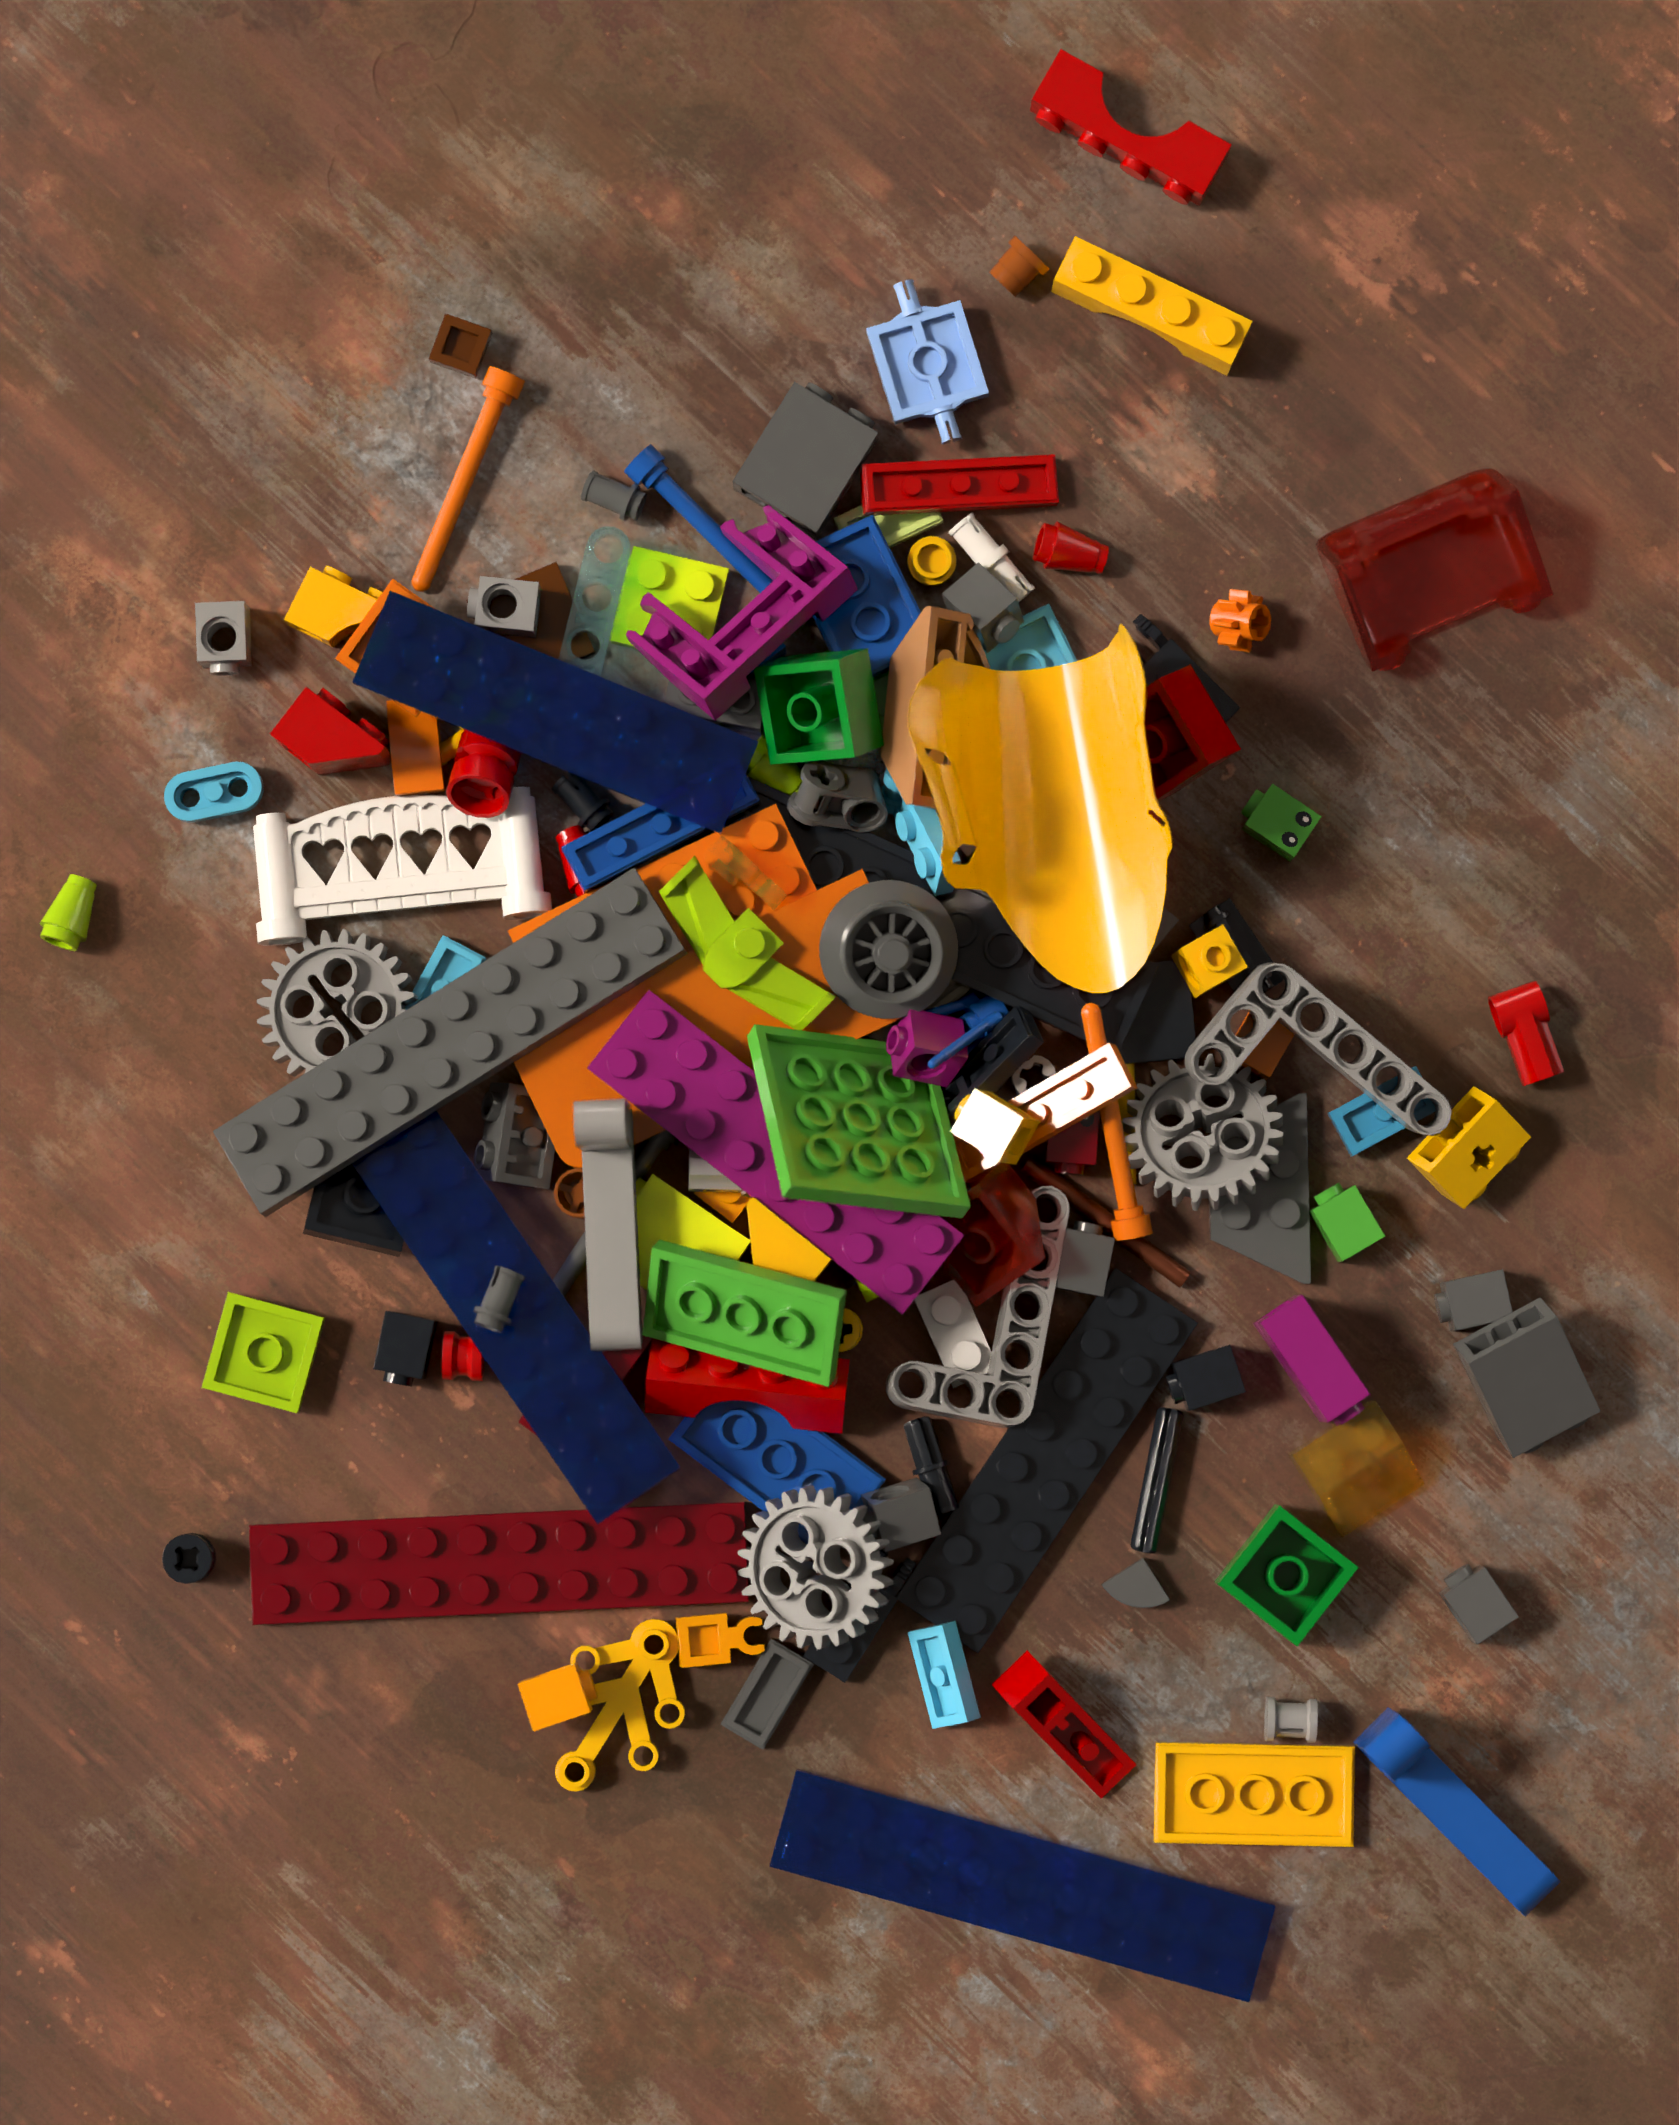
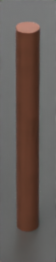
(1100, 1216)

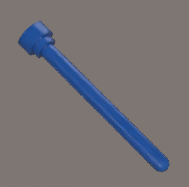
(650, 471)

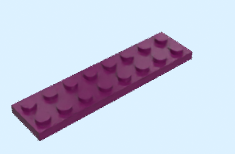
(717, 1112)

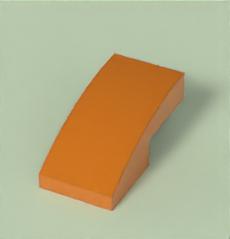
(414, 752)

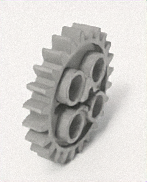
(370, 981)
(1222, 1168)
(801, 1606)

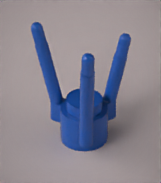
(978, 1020)

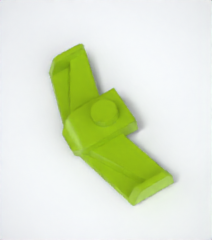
(740, 950)

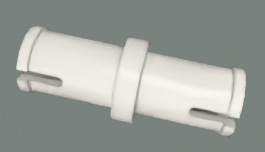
(993, 558)

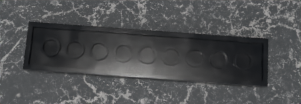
(988, 950)

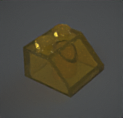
(1357, 1468)

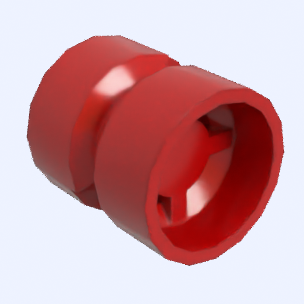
(482, 776)

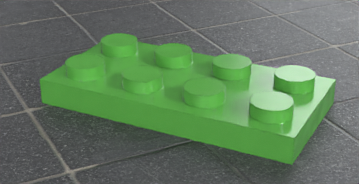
(744, 1312)

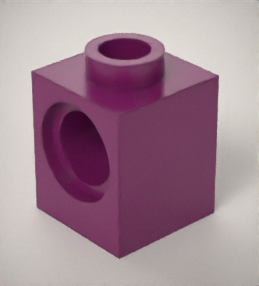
(921, 1038)

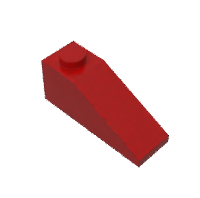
(1063, 1724)

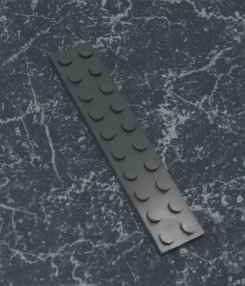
(449, 1042)

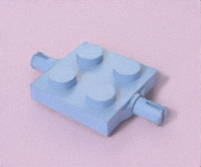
(927, 362)

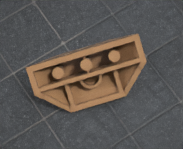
(933, 637)

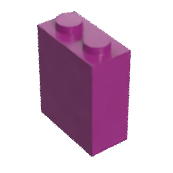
(1312, 1361)

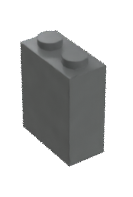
(806, 458)
(1527, 1378)

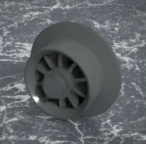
(888, 949)

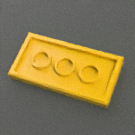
(1254, 1794)

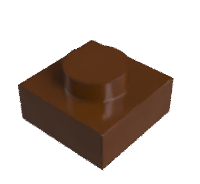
(460, 346)

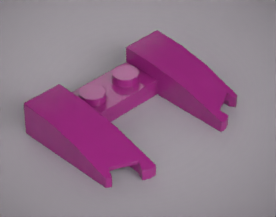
(715, 670)

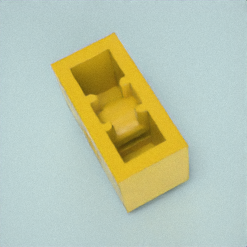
(1470, 1148)

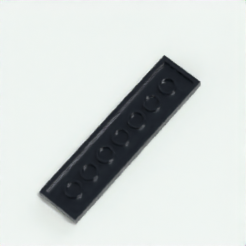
(1047, 1460)

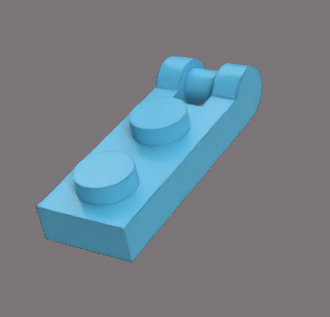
(923, 834)

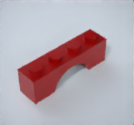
(1180, 160)
(688, 1380)

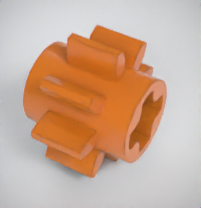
(1240, 620)

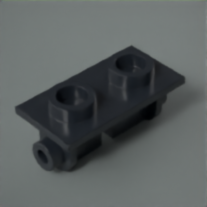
(1243, 938)

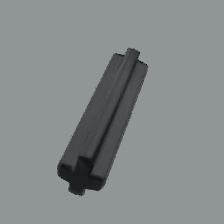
(1157, 1480)

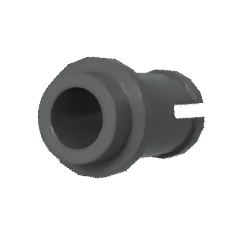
(614, 496)
(498, 1300)

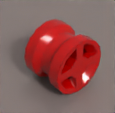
(461, 1358)

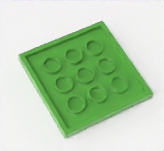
(852, 1128)

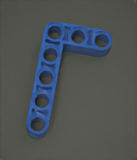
(1456, 1811)

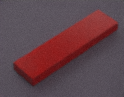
(959, 485)

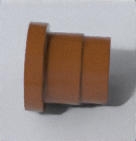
(1018, 267)

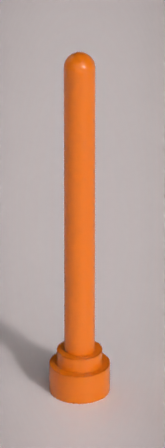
(499, 391)
(1130, 1218)

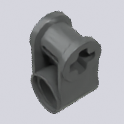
(842, 794)

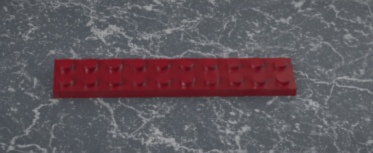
(496, 1563)

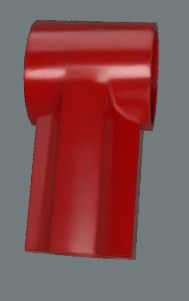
(1523, 1019)

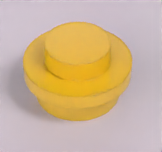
(931, 561)

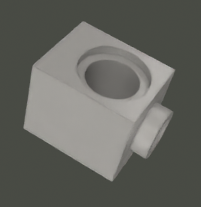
(218, 615)
(521, 622)

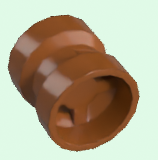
(570, 1193)

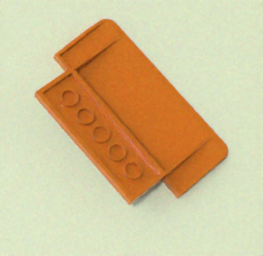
(558, 1068)

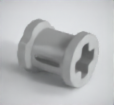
(1047, 1071)
(1290, 1720)

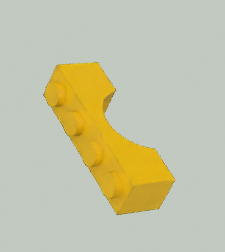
(1125, 290)
(328, 606)

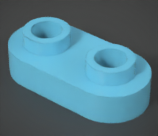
(214, 790)

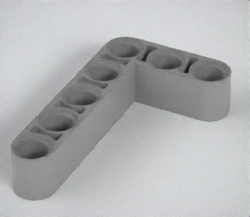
(1322, 1040)
(611, 1226)
(1009, 1329)

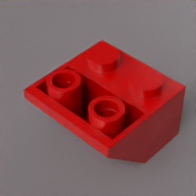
(325, 739)

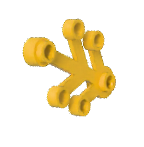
(624, 1696)

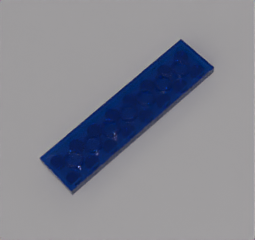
(555, 712)

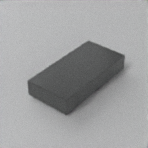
(767, 1694)

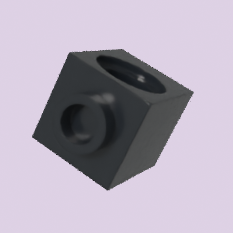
(404, 1347)
(1205, 1378)

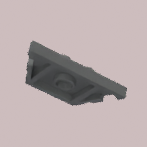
(1275, 1220)

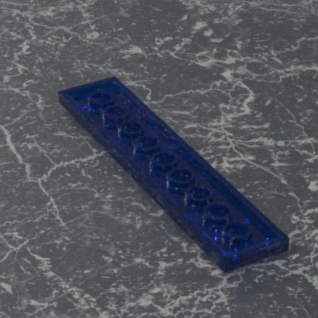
(546, 1352)
(1022, 1885)

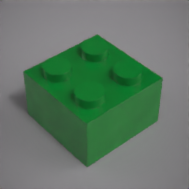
(818, 706)
(1286, 1574)

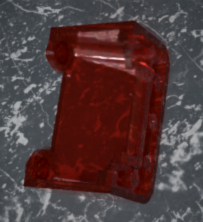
(1433, 563)

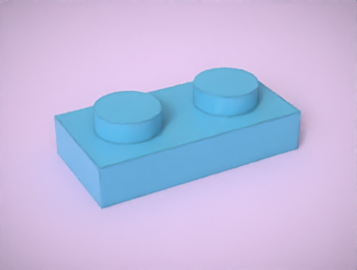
(944, 1674)

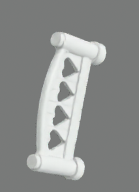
(295, 893)

